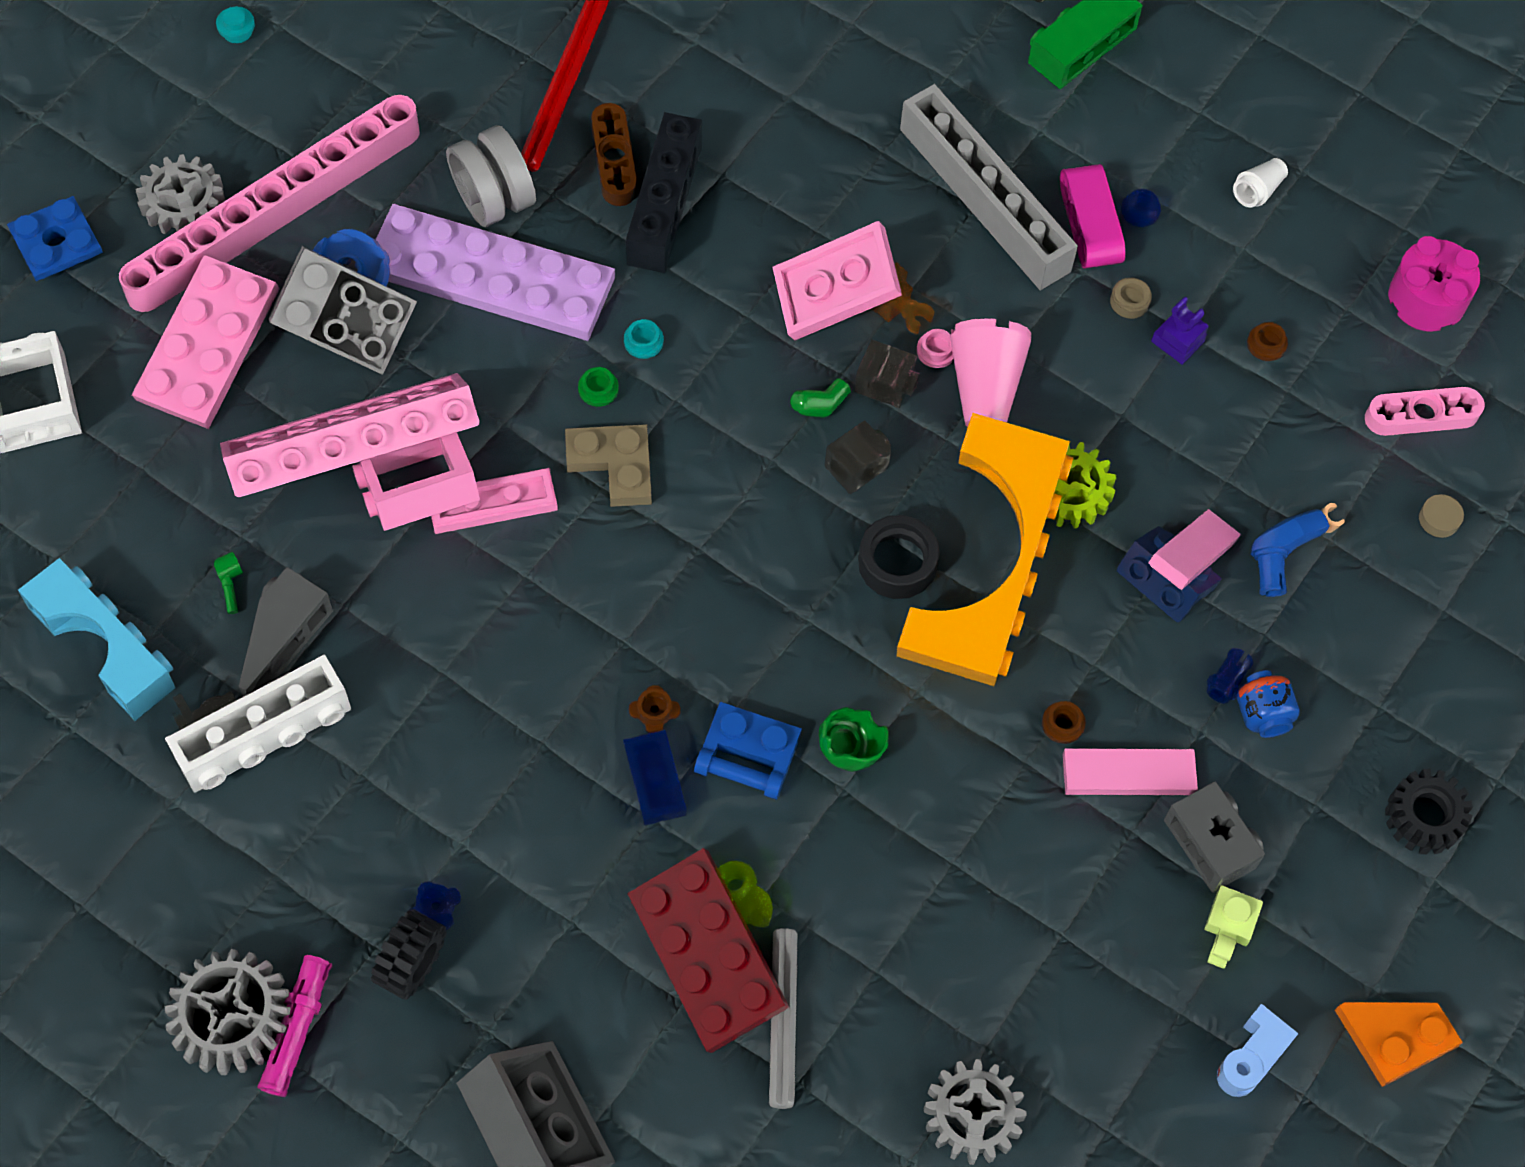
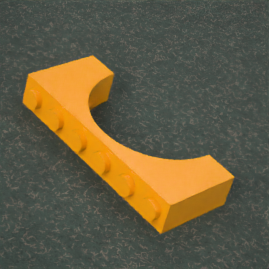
(975, 637)

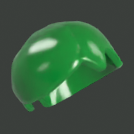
(852, 739)

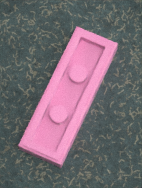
(501, 501)
(1194, 549)
(1129, 771)

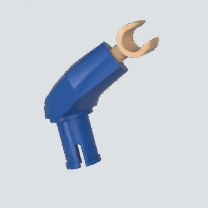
(1282, 539)

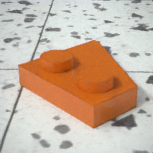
(1398, 1035)

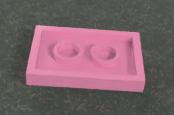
(836, 281)

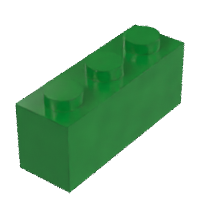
(1081, 37)

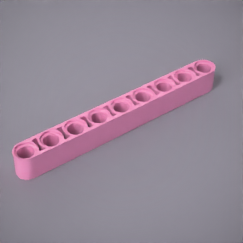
(323, 167)

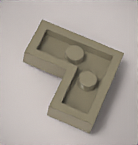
(618, 450)

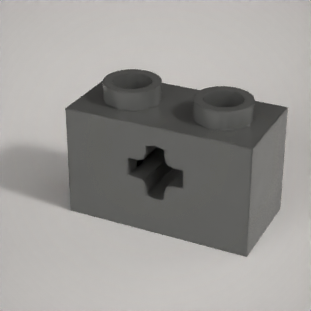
(1215, 858)

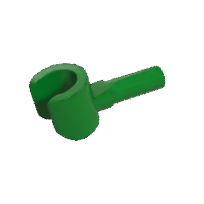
(228, 568)

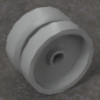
(491, 175)

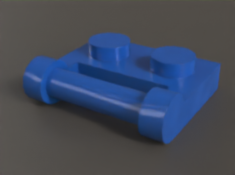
(752, 739)

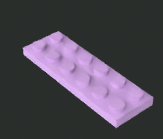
(494, 272)

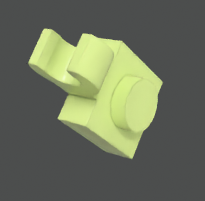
(1233, 922)

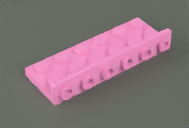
(348, 434)

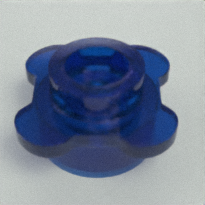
(447, 898)

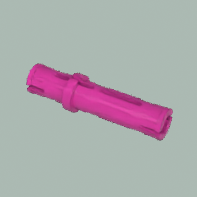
(303, 1005)

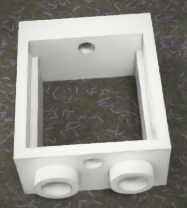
(46, 421)

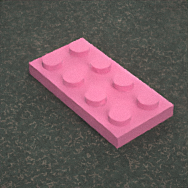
(206, 341)

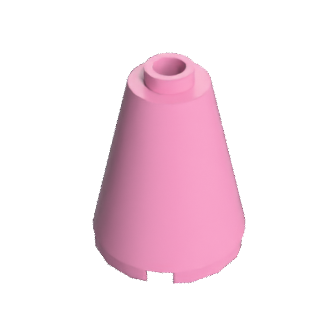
(988, 365)

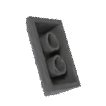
(533, 1110)

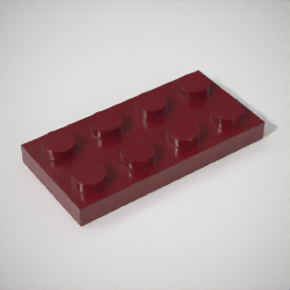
(708, 950)

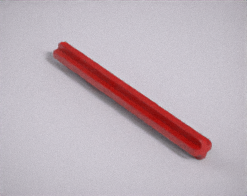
(562, 83)

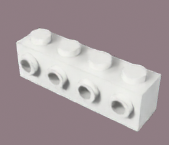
(259, 724)

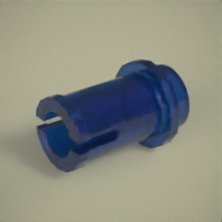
(1224, 684)

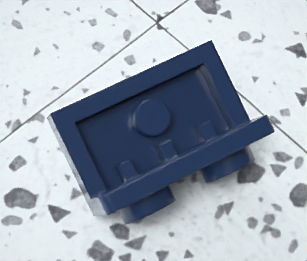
(1155, 586)

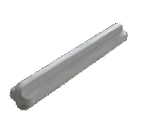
(784, 1024)

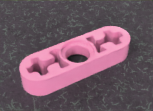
(1437, 399)

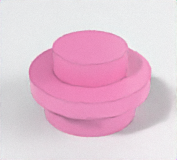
(935, 349)

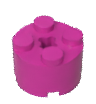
(1434, 284)

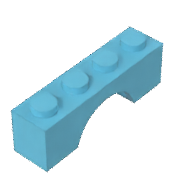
(66, 604)

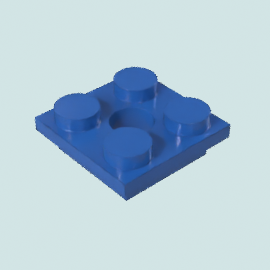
(58, 220)

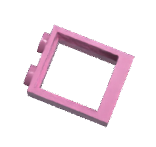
(421, 497)

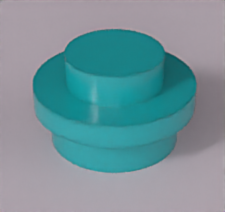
(235, 24)
(643, 339)

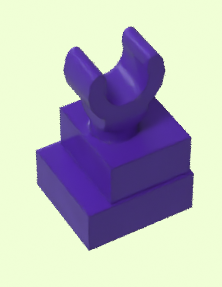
(1181, 332)

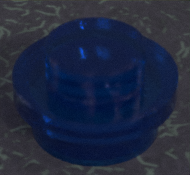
(1141, 208)

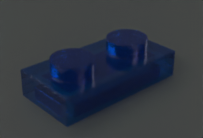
(655, 777)

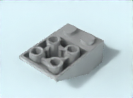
(342, 310)

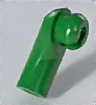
(820, 403)

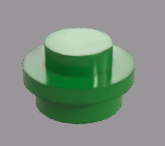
(598, 387)

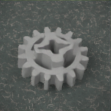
(179, 193)
(993, 1111)

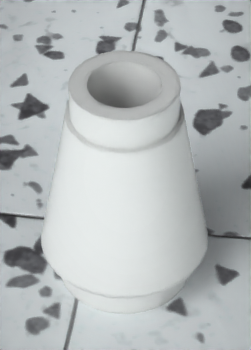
(1258, 183)

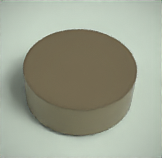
(1130, 298)
(1441, 516)

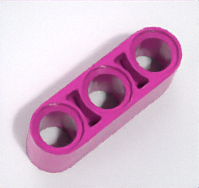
(1092, 216)

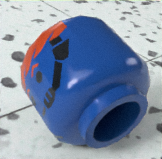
(1268, 704)

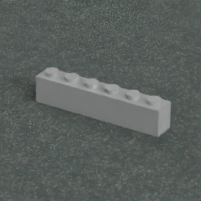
(988, 187)

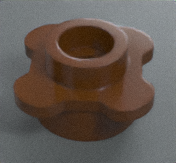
(654, 697)

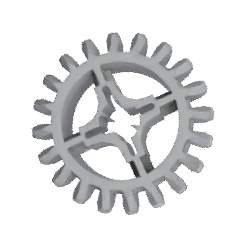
(195, 996)

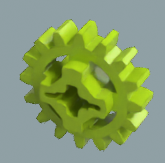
(1079, 494)

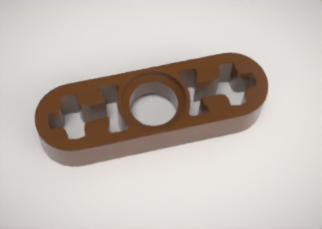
(607, 167)

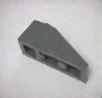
(283, 624)

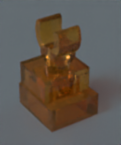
(903, 304)

